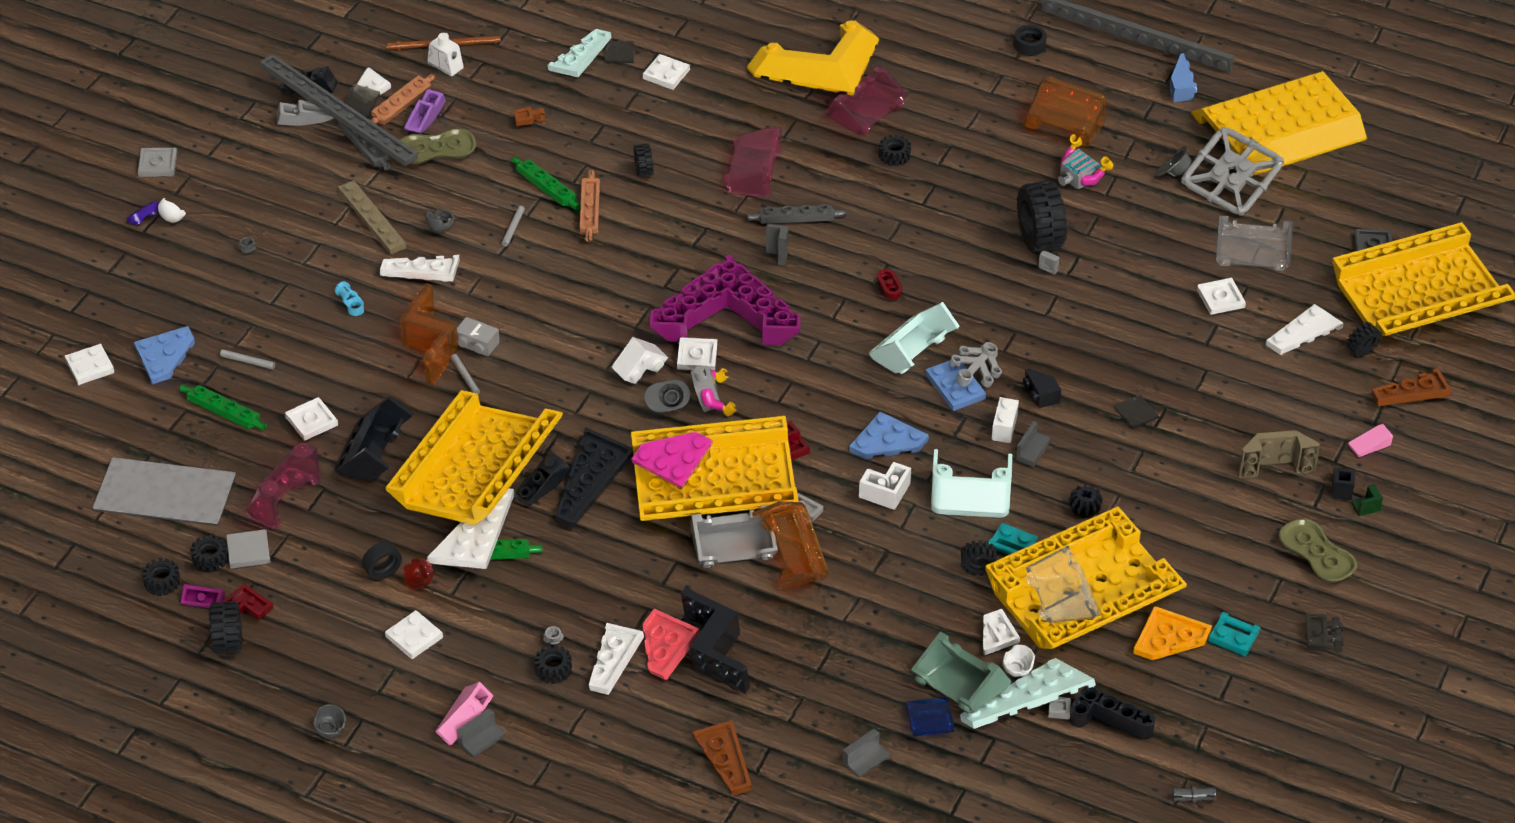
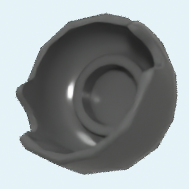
(440, 220)
(329, 721)

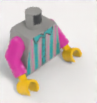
(1079, 168)
(707, 390)

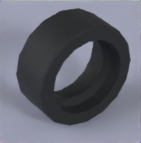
(1029, 48)
(378, 552)

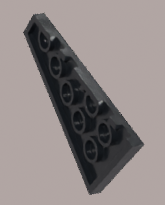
(591, 473)

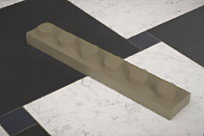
(372, 217)

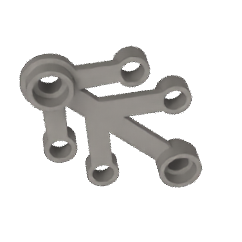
(987, 352)

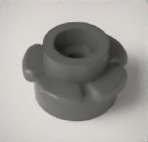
(247, 245)

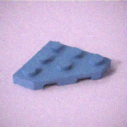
(164, 353)
(887, 437)

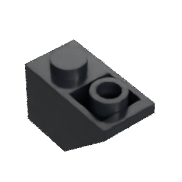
(1042, 388)
(1343, 483)

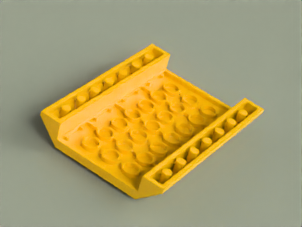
(1290, 119)
(1418, 280)
(469, 459)
(740, 471)

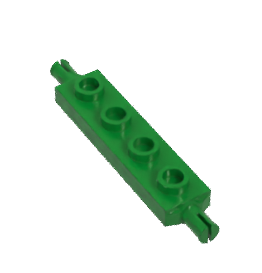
(546, 182)
(223, 407)
(514, 549)

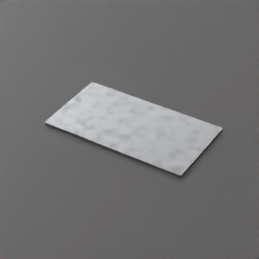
(164, 491)

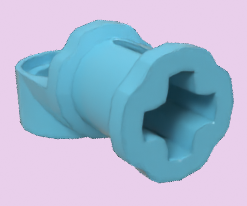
(353, 298)

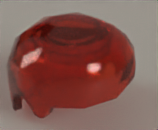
(418, 573)

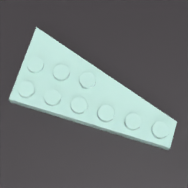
(1030, 691)

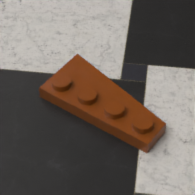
(1418, 389)
(724, 753)

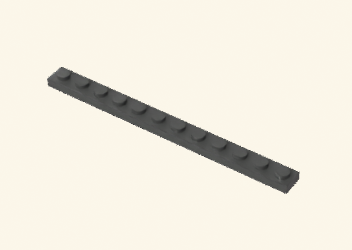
(1139, 33)
(339, 110)

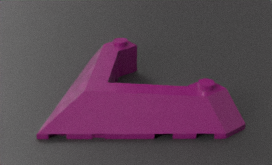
(722, 287)

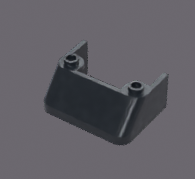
(369, 438)

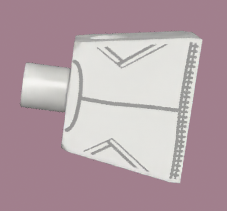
(445, 55)

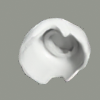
(170, 211)
(1019, 661)

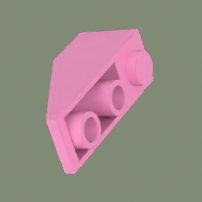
(467, 706)

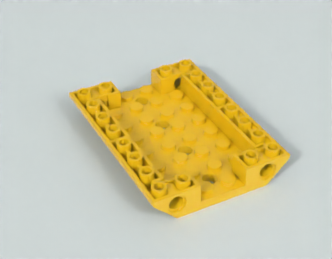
(1104, 551)

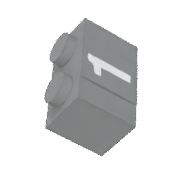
(477, 336)

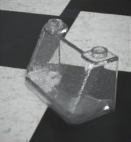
(1253, 244)
(1062, 588)

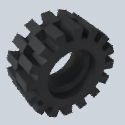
(894, 143)
(643, 160)
(1363, 339)
(970, 557)
(212, 561)
(161, 568)
(553, 655)

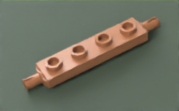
(401, 99)
(589, 205)

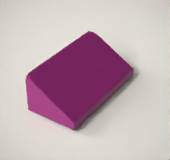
(201, 596)

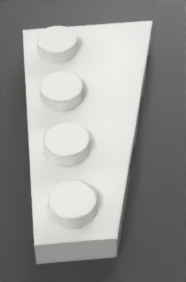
(420, 268)
(1303, 329)
(615, 653)

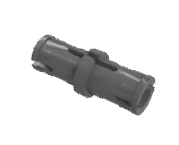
(1193, 794)

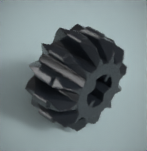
(1085, 500)

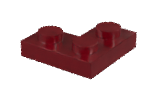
(250, 601)

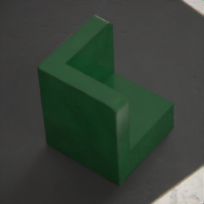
(1370, 503)

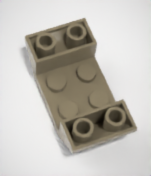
(1276, 449)

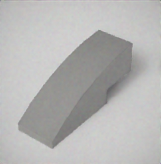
(301, 114)

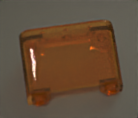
(1068, 108)

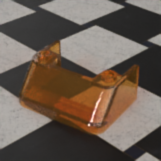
(796, 542)

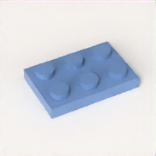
(956, 396)

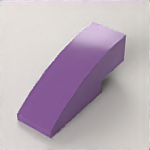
(425, 112)

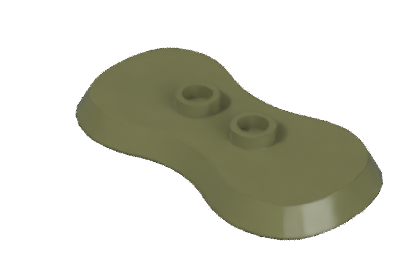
(450, 144)
(1311, 543)

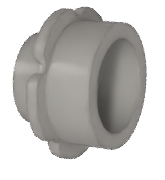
(553, 635)

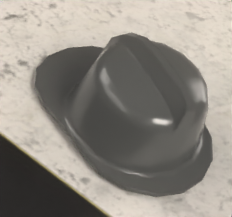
(1176, 164)
(667, 396)

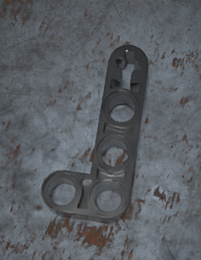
(1112, 710)

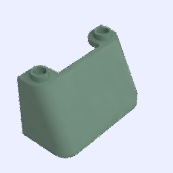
(959, 674)

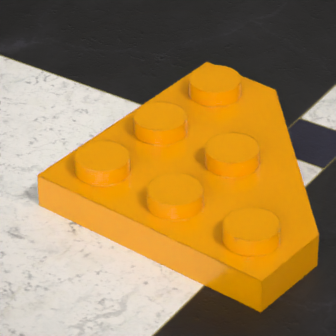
(1170, 634)

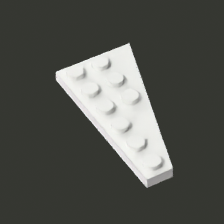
(473, 544)

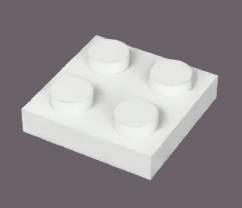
(666, 71)
(1221, 296)
(696, 352)
(89, 364)
(311, 418)
(413, 634)

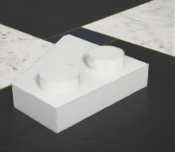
(374, 81)
(998, 632)

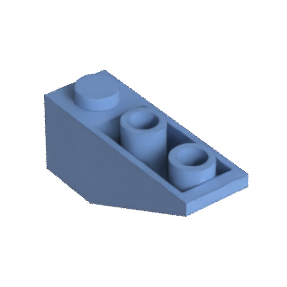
(1182, 85)

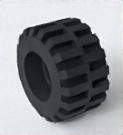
(225, 627)

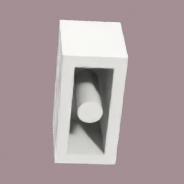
(1005, 420)

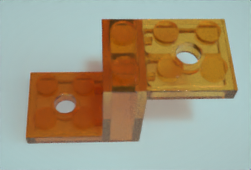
(429, 334)

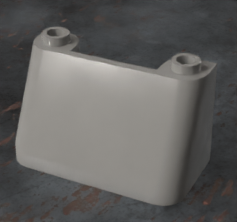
(731, 539)

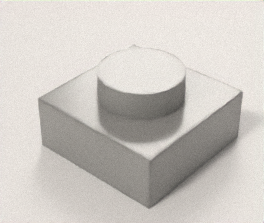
(1049, 262)
(1060, 708)

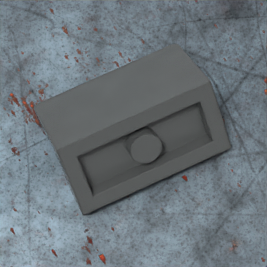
(777, 241)
(1032, 446)
(479, 733)
(864, 754)

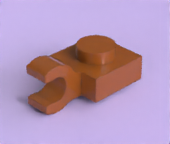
(527, 116)

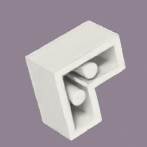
(637, 358)
(885, 489)

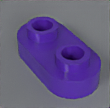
(149, 209)

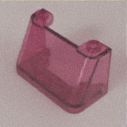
(870, 103)
(754, 162)
(295, 469)

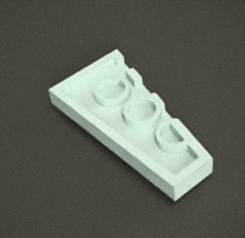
(581, 55)

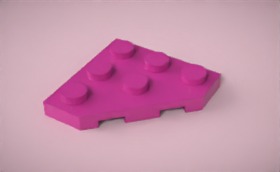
(673, 457)

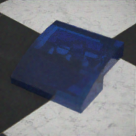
(930, 716)

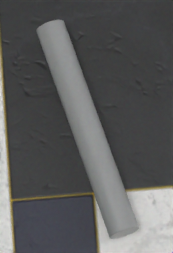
(513, 225)
(247, 359)
(464, 373)

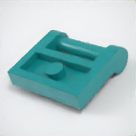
(1010, 539)
(1231, 638)

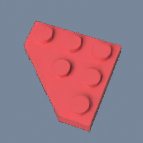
(666, 642)

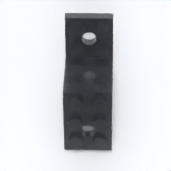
(715, 640)

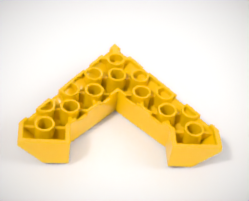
(830, 72)

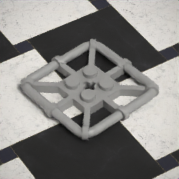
(1235, 181)

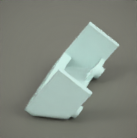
(913, 337)
(971, 495)

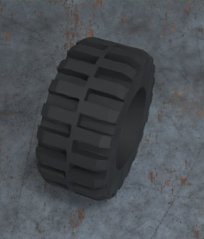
(1041, 216)

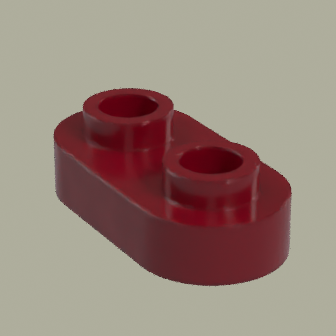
(889, 284)

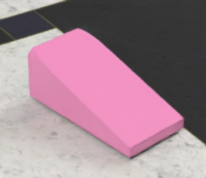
(1371, 441)

